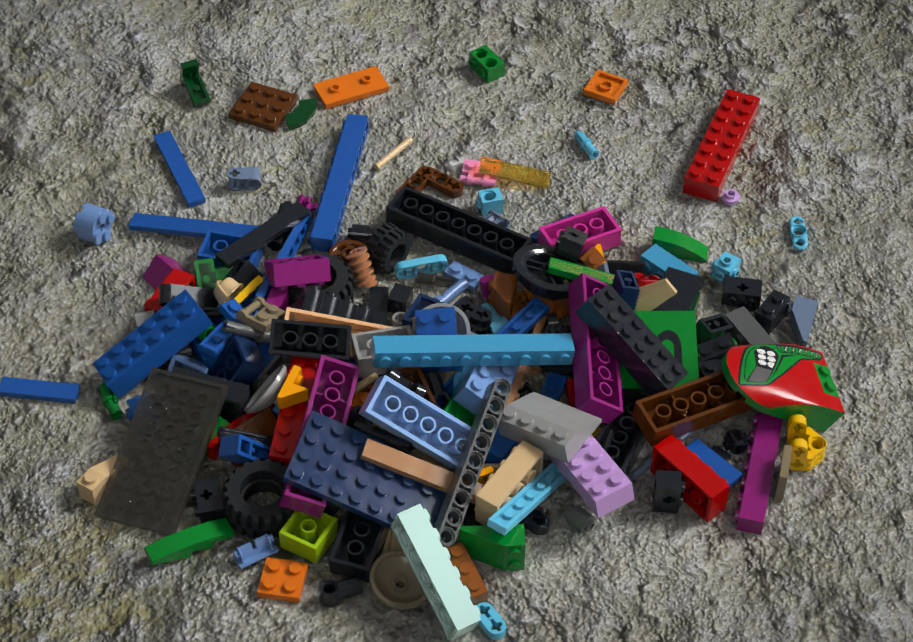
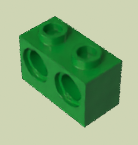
(486, 63)

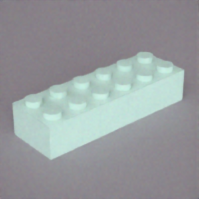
(435, 572)

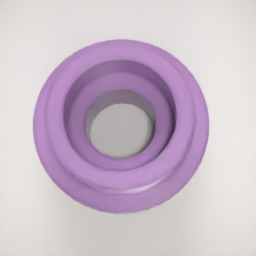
(730, 197)

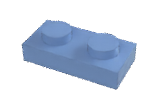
(457, 271)

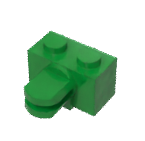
(207, 274)

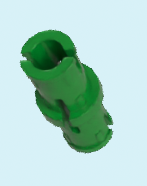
(110, 402)

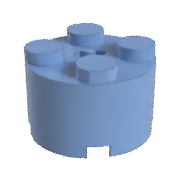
(93, 224)

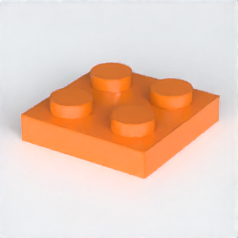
(605, 87)
(282, 579)

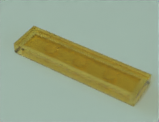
(514, 172)

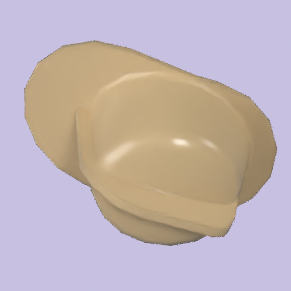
(226, 290)

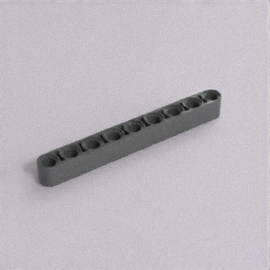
(477, 455)

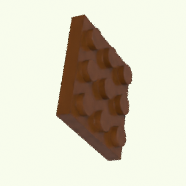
(263, 106)

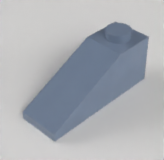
(802, 318)

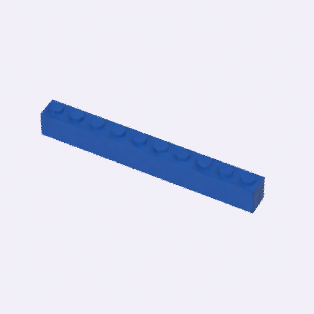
(339, 183)

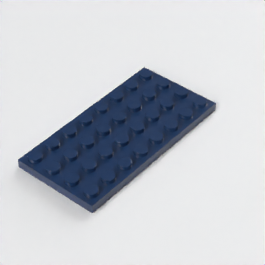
(331, 468)

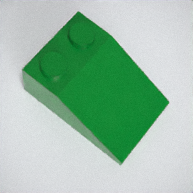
(494, 548)

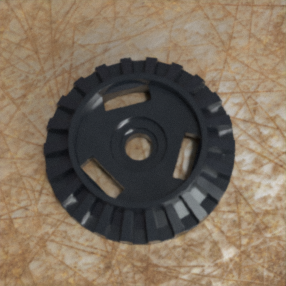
(531, 268)

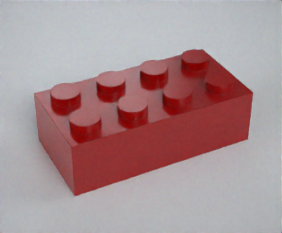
(704, 488)

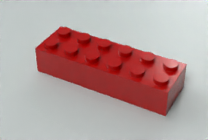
(291, 417)

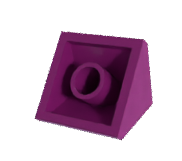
(159, 269)

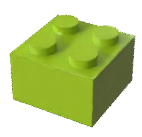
(308, 535)

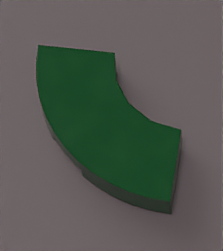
(300, 116)

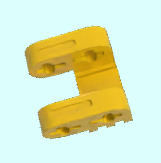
(811, 444)

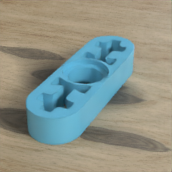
(433, 260)

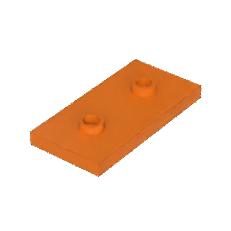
(351, 87)

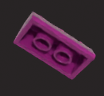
(297, 271)

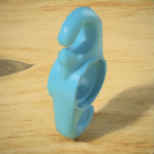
(803, 239)

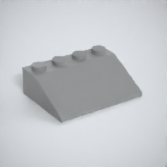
(547, 425)

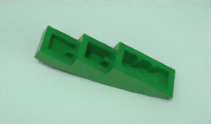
(183, 543)

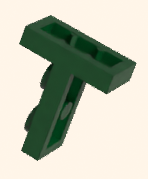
(193, 82)

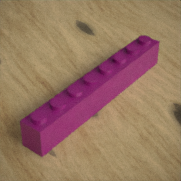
(759, 473)

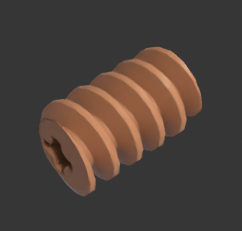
(362, 267)

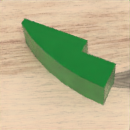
(680, 245)

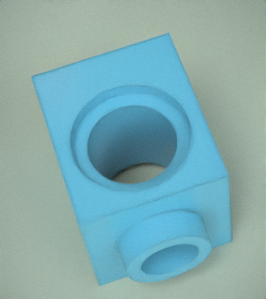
(489, 200)

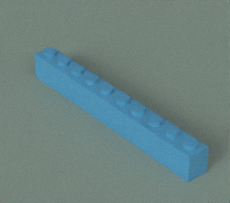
(472, 350)

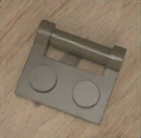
(262, 319)

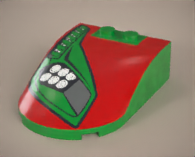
(784, 382)

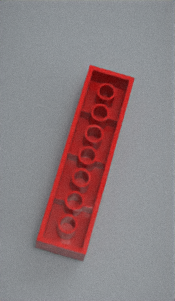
(721, 145)

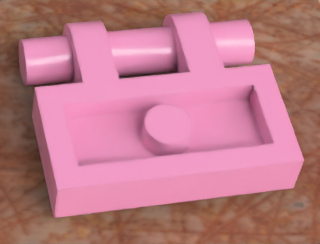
(471, 176)

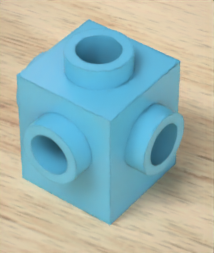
(726, 266)

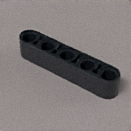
(203, 296)

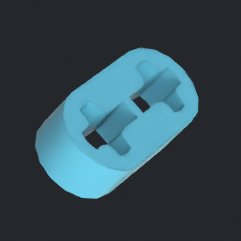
(493, 618)

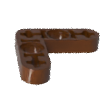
(450, 187)

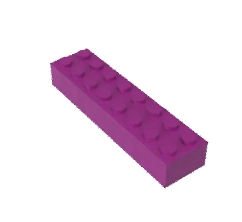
(594, 366)
(330, 396)

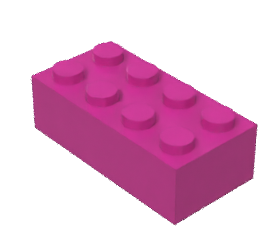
(596, 223)

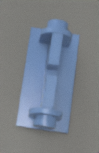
(247, 555)

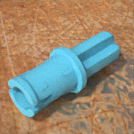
(586, 145)

